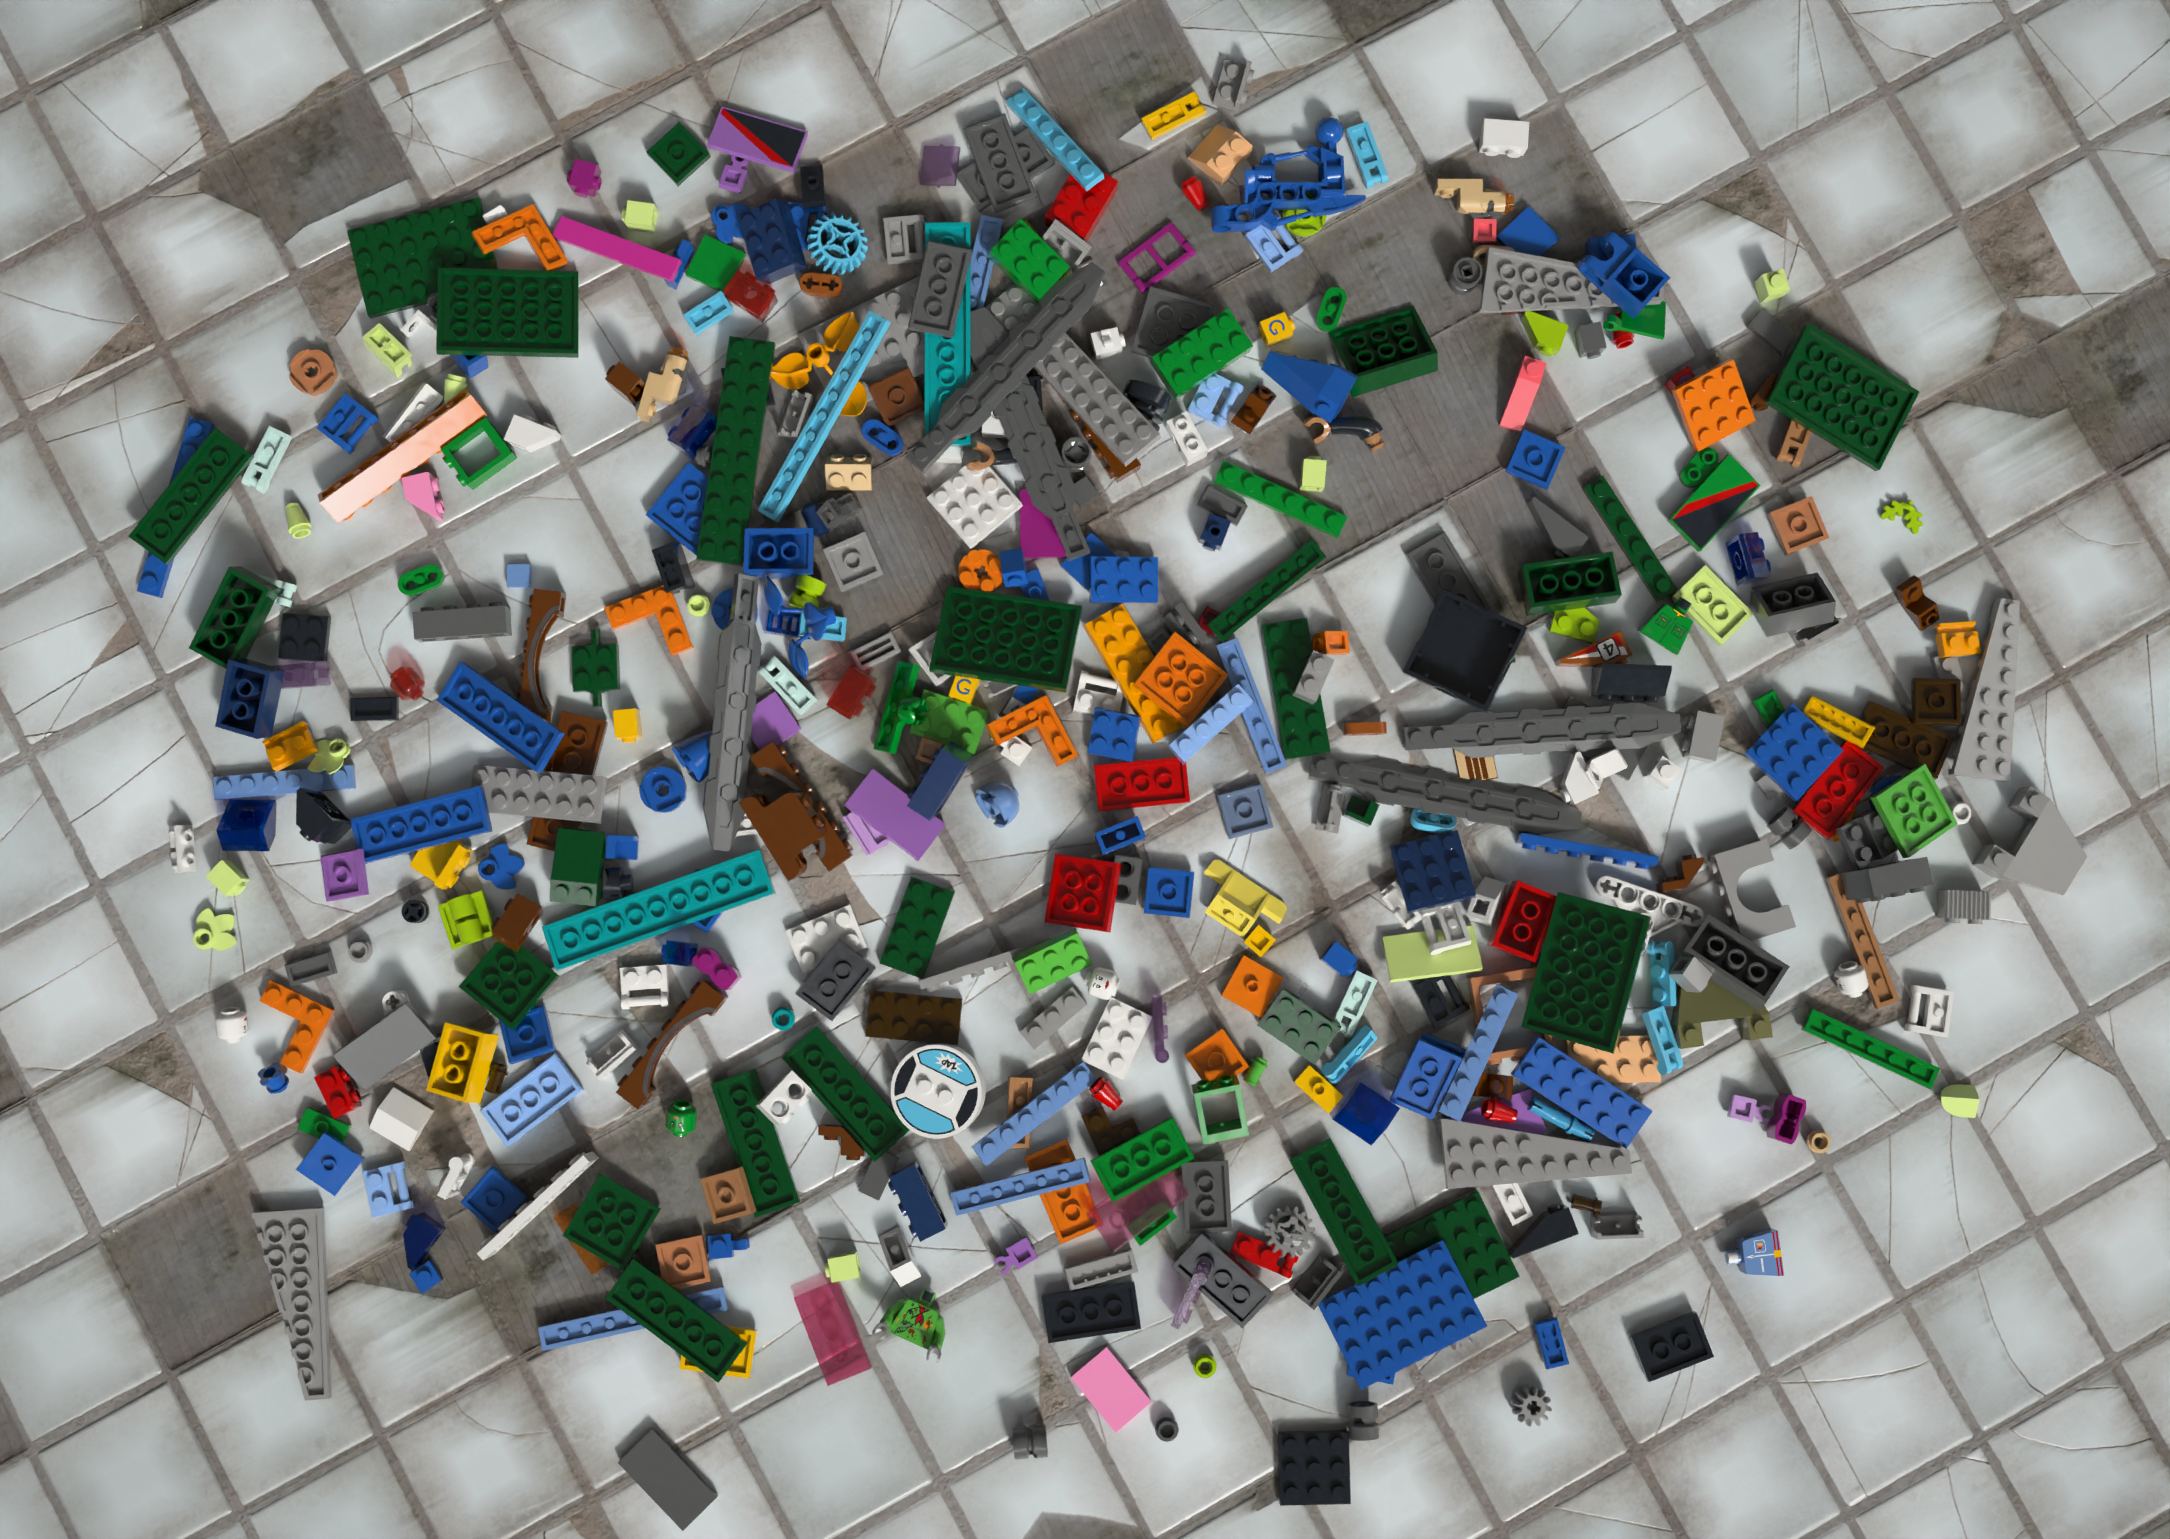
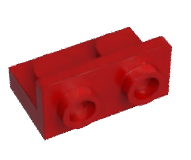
(338, 1091)

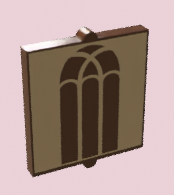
(1478, 768)

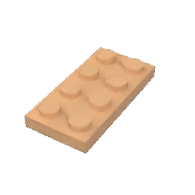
(1631, 1062)

